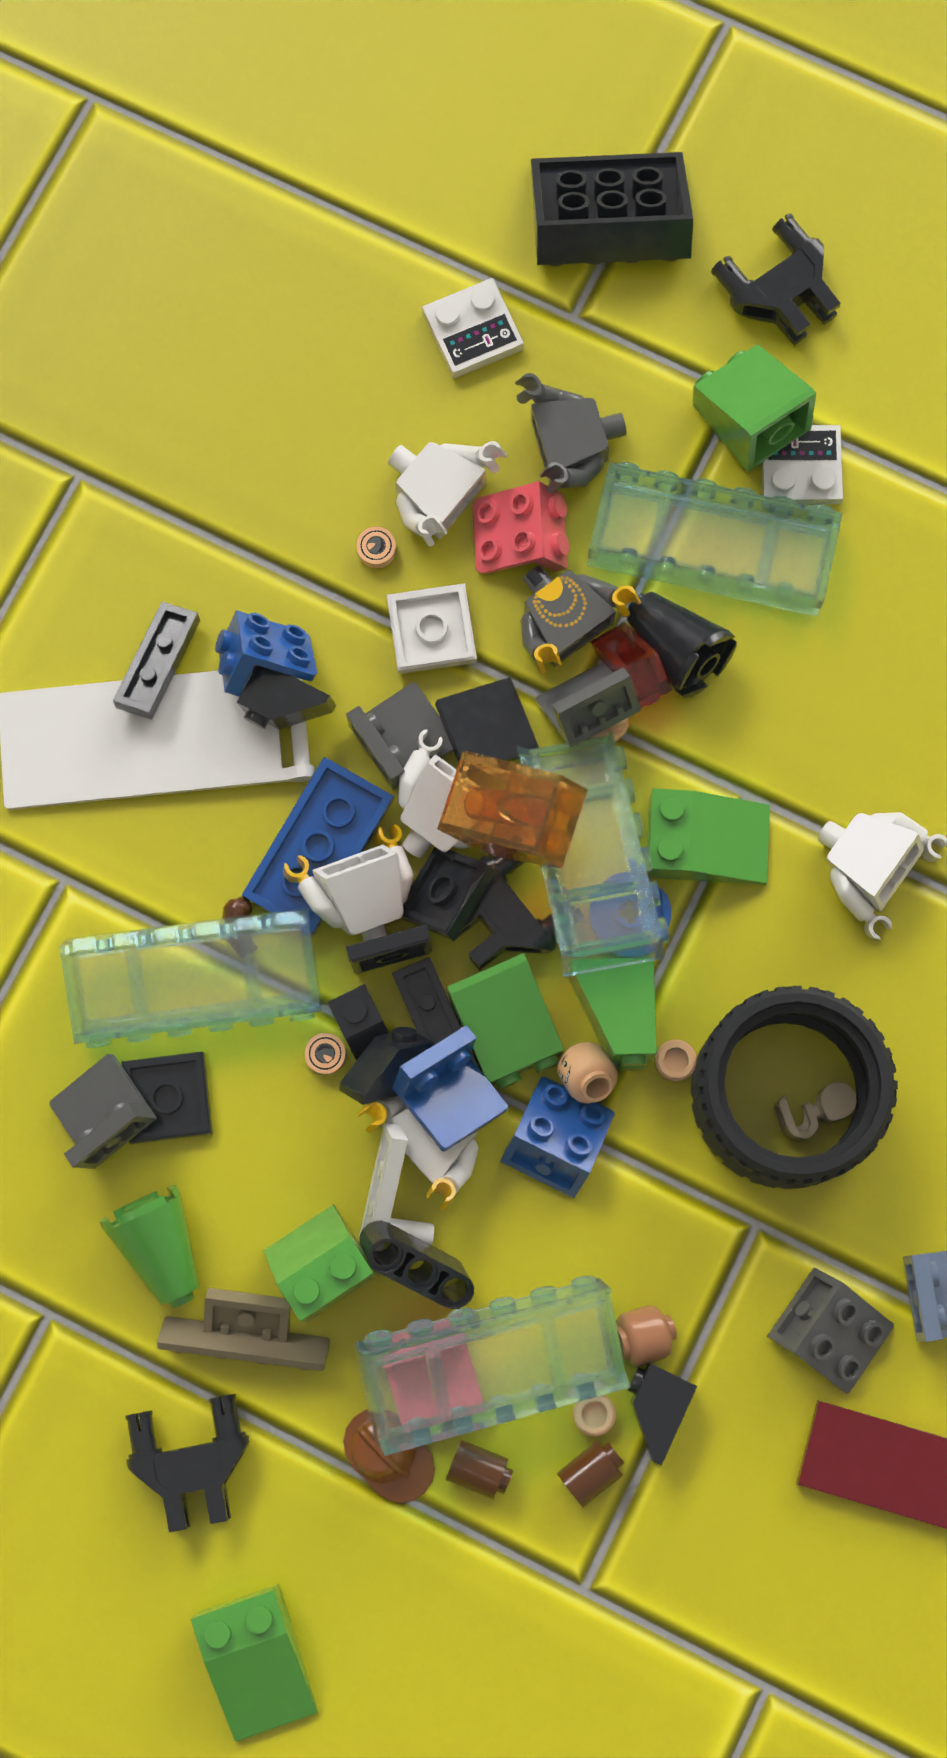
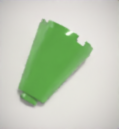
(157, 1245)

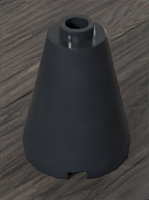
(685, 641)

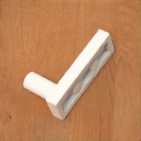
(385, 1184)

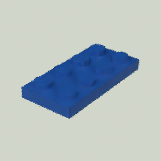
(326, 825)

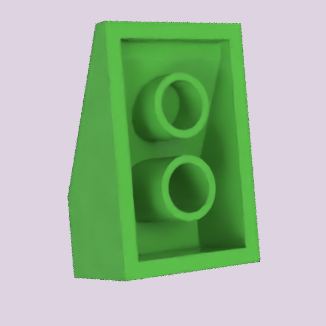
(707, 837)
(254, 1662)

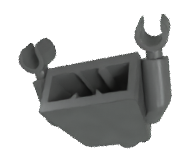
(568, 433)

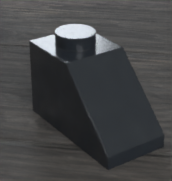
(281, 700)
(357, 1019)
(378, 1066)
(659, 1407)

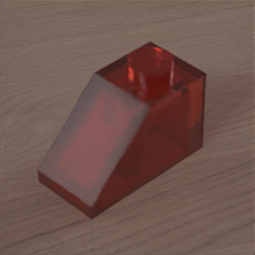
(626, 649)

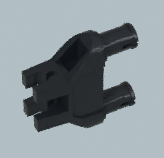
(785, 287)
(507, 919)
(191, 1467)

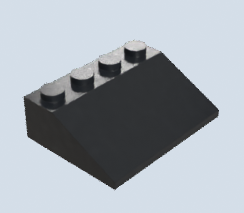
(611, 209)

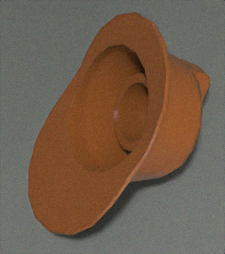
(395, 1476)

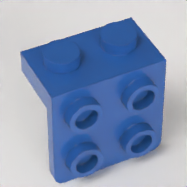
(260, 642)

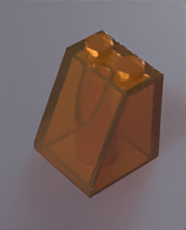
(512, 810)

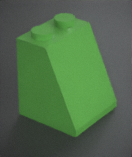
(754, 405)
(621, 1011)
(508, 1020)
(318, 1264)

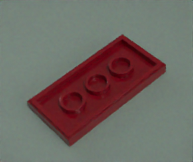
(876, 1463)

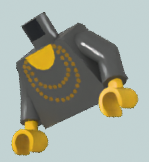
(568, 613)

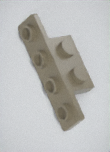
(246, 1330)

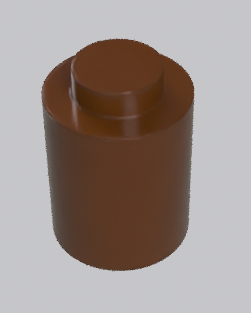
(479, 1470)
(591, 1472)

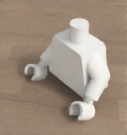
(440, 484)
(423, 797)
(873, 860)

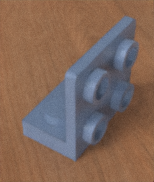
(928, 1294)

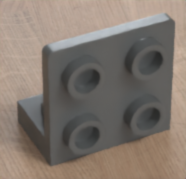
(589, 703)
(393, 729)
(101, 1113)
(831, 1329)

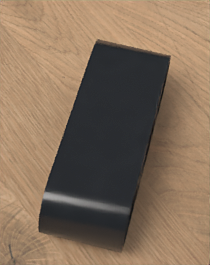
(404, 1252)

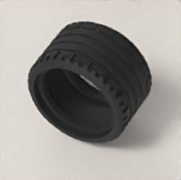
(858, 1042)

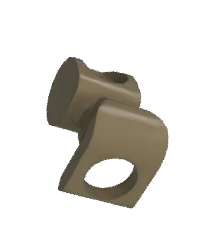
(830, 1106)

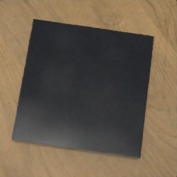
(487, 721)
(446, 892)
(390, 949)
(176, 1094)

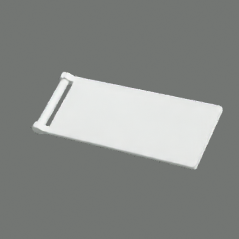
(82, 749)

